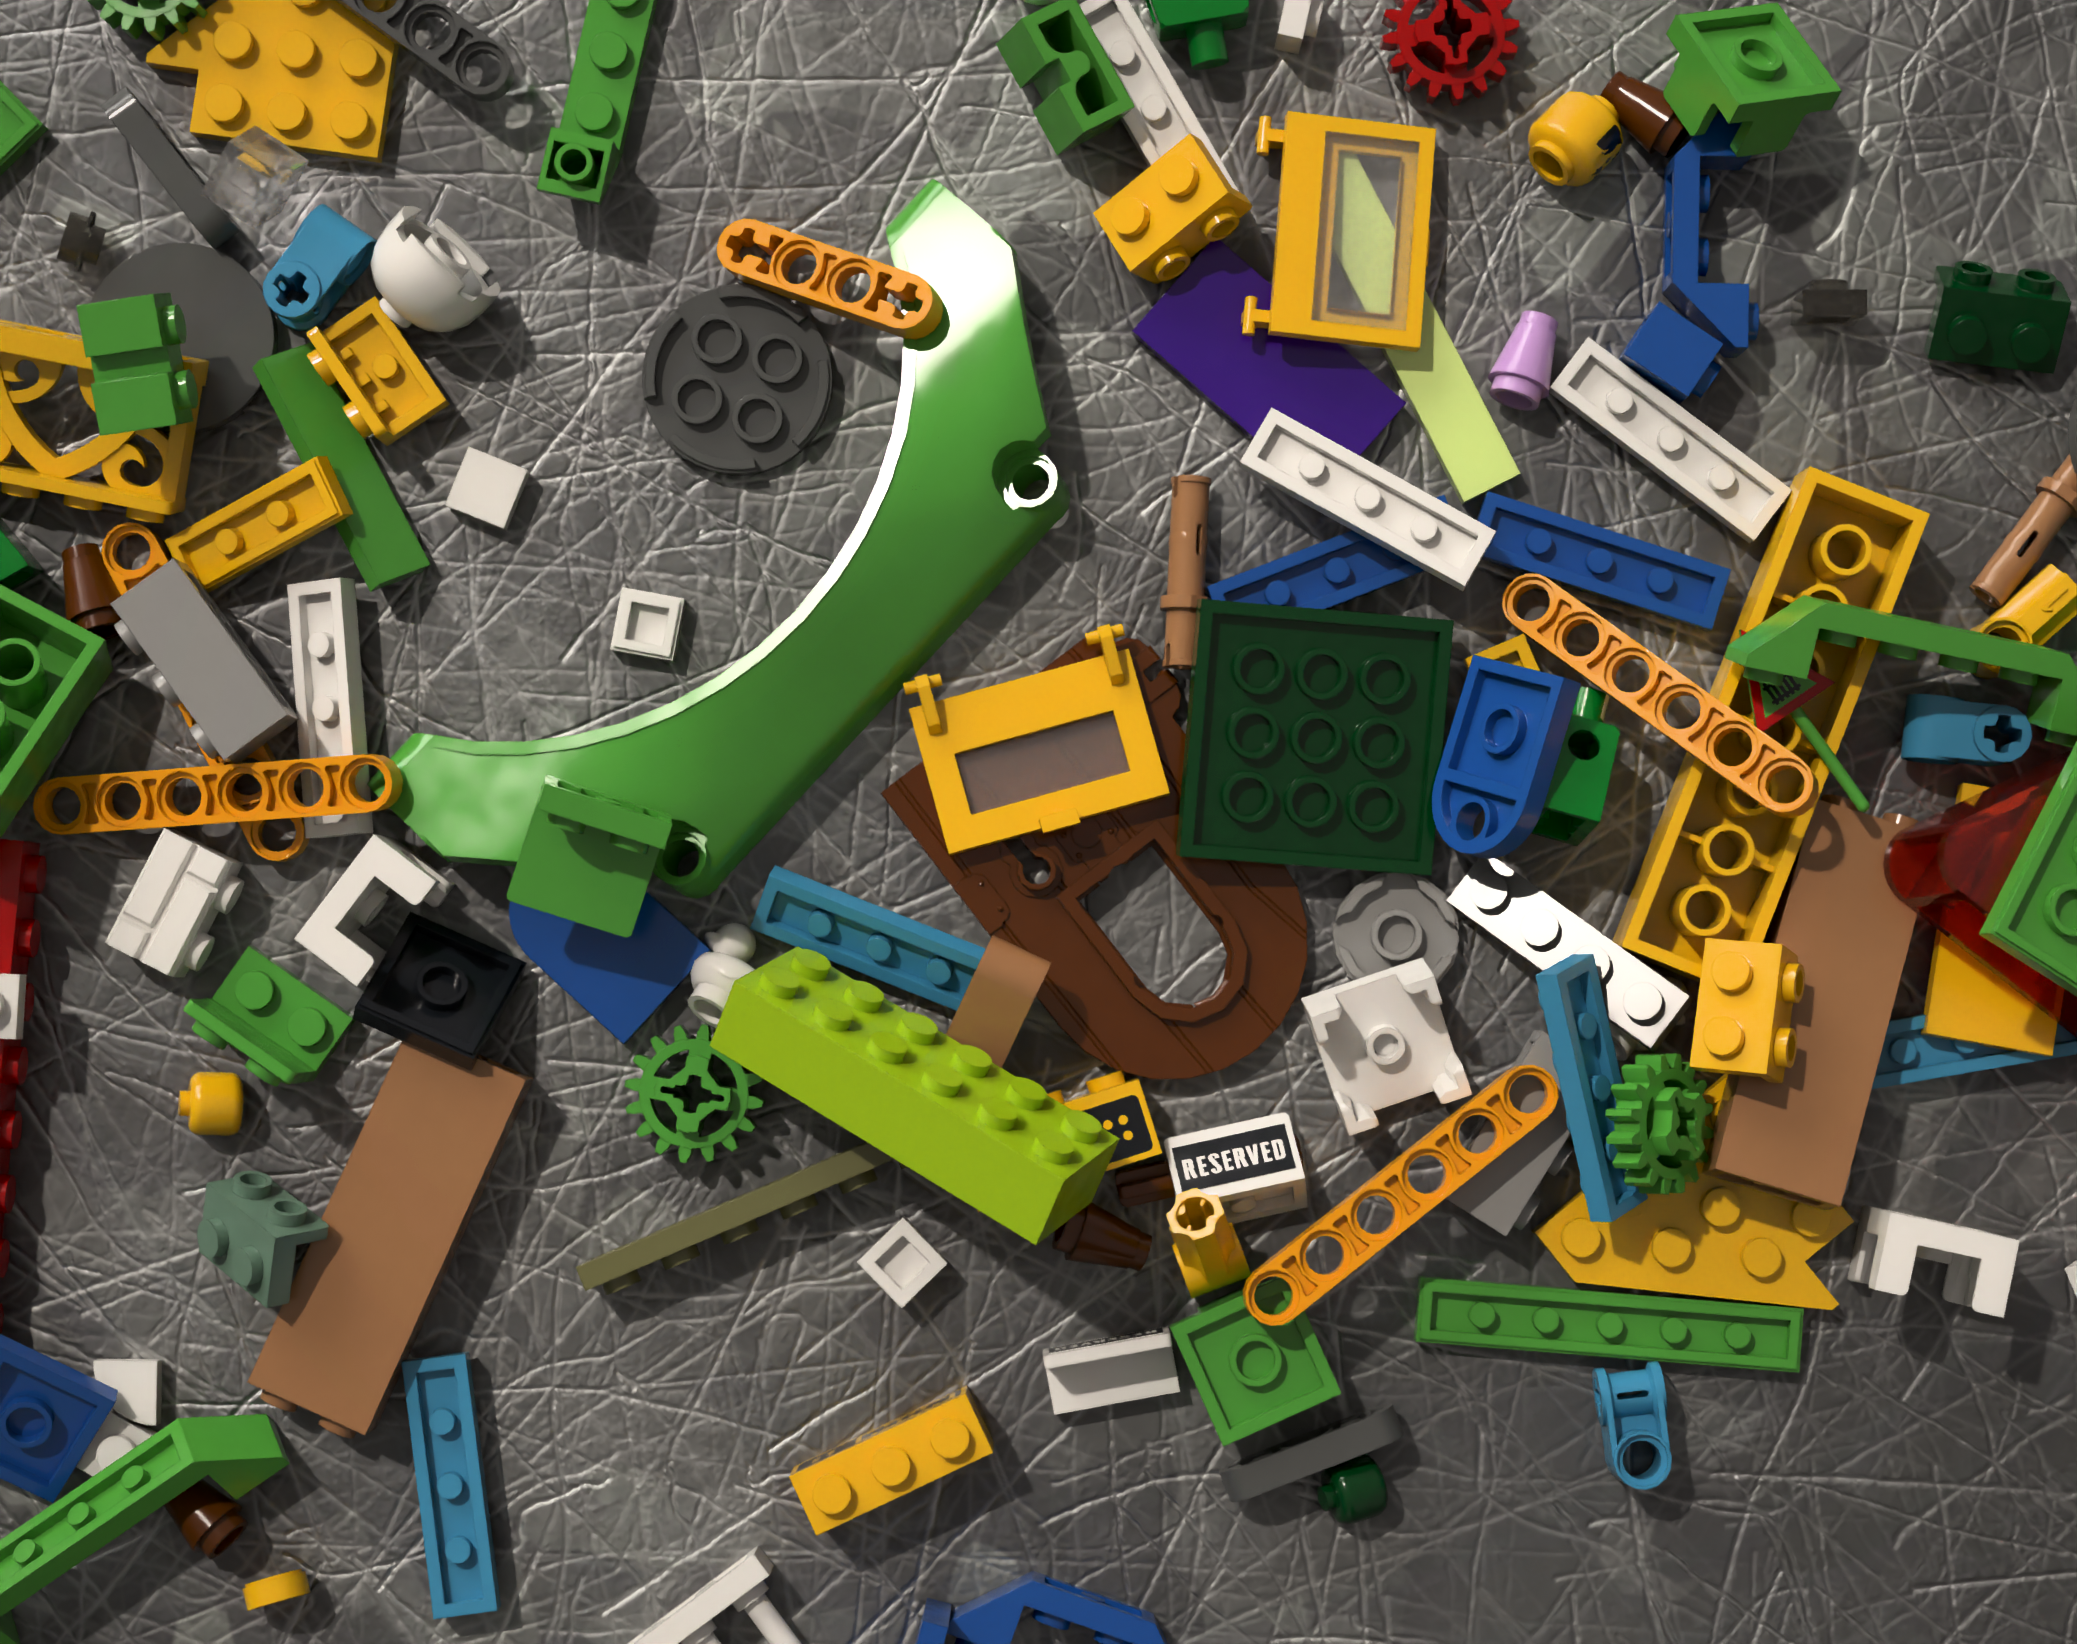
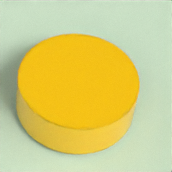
(276, 1589)

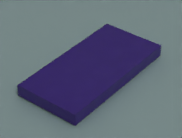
(1242, 376)

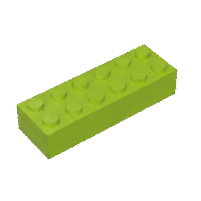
(915, 1092)

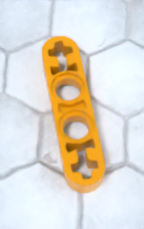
(831, 273)

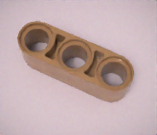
(998, 999)

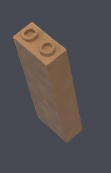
(1853, 946)
(388, 1238)

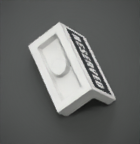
(1245, 1163)
(1111, 1370)

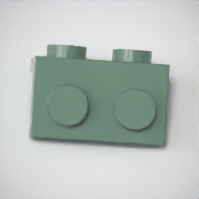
(253, 1233)

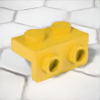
(1172, 212)
(378, 373)
(1746, 1009)

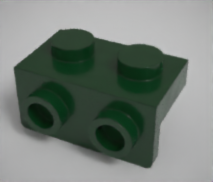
(1997, 317)

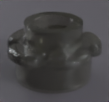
(81, 241)

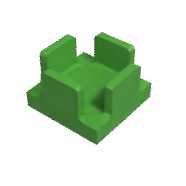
(1750, 69)
(1253, 1370)

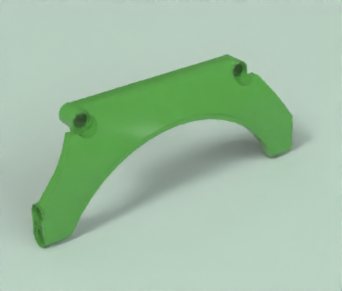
(917, 565)

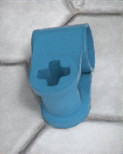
(322, 261)
(1952, 731)
(1632, 1420)

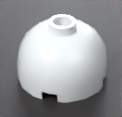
(429, 275)

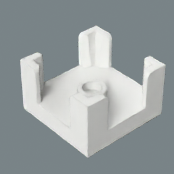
(358, 899)
(1384, 1043)
(1977, 1260)

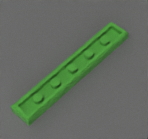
(1608, 1324)

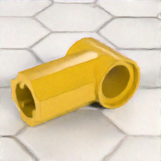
(2032, 613)
(1205, 1243)

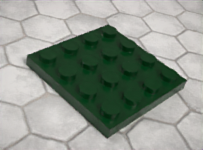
(1313, 737)

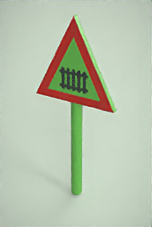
(1774, 702)

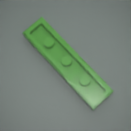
(318, 426)

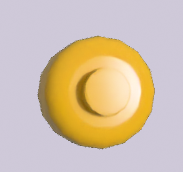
(213, 1103)

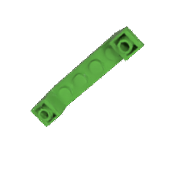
(599, 100)
(1788, 640)
(230, 1449)

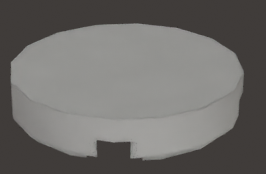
(1392, 923)

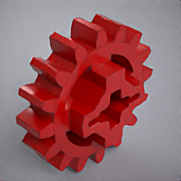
(1423, 40)

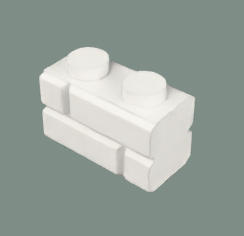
(176, 904)

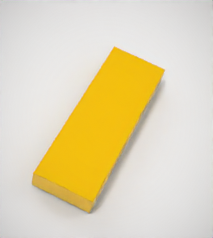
(262, 524)

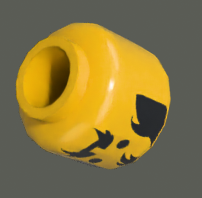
(1574, 139)

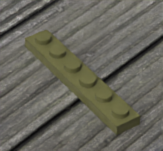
(732, 1218)

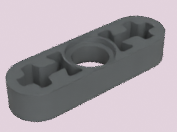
(169, 167)
(1311, 1452)

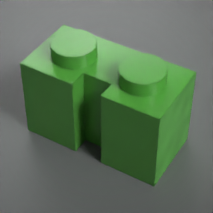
(1070, 72)
(137, 363)

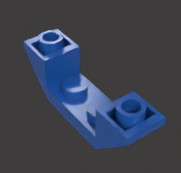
(1714, 307)
(1056, 1603)

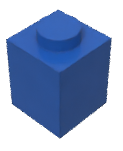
(1673, 354)

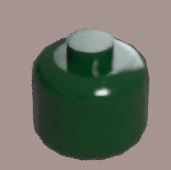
(1353, 1490)

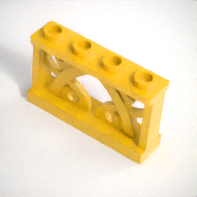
(54, 473)

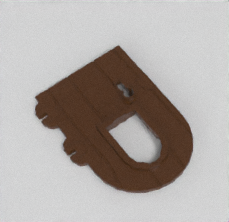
(1089, 982)

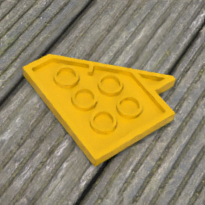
(291, 69)
(1701, 1241)

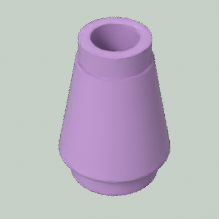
(1525, 364)

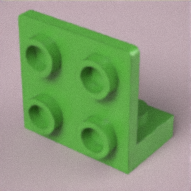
(588, 856)
(272, 1020)

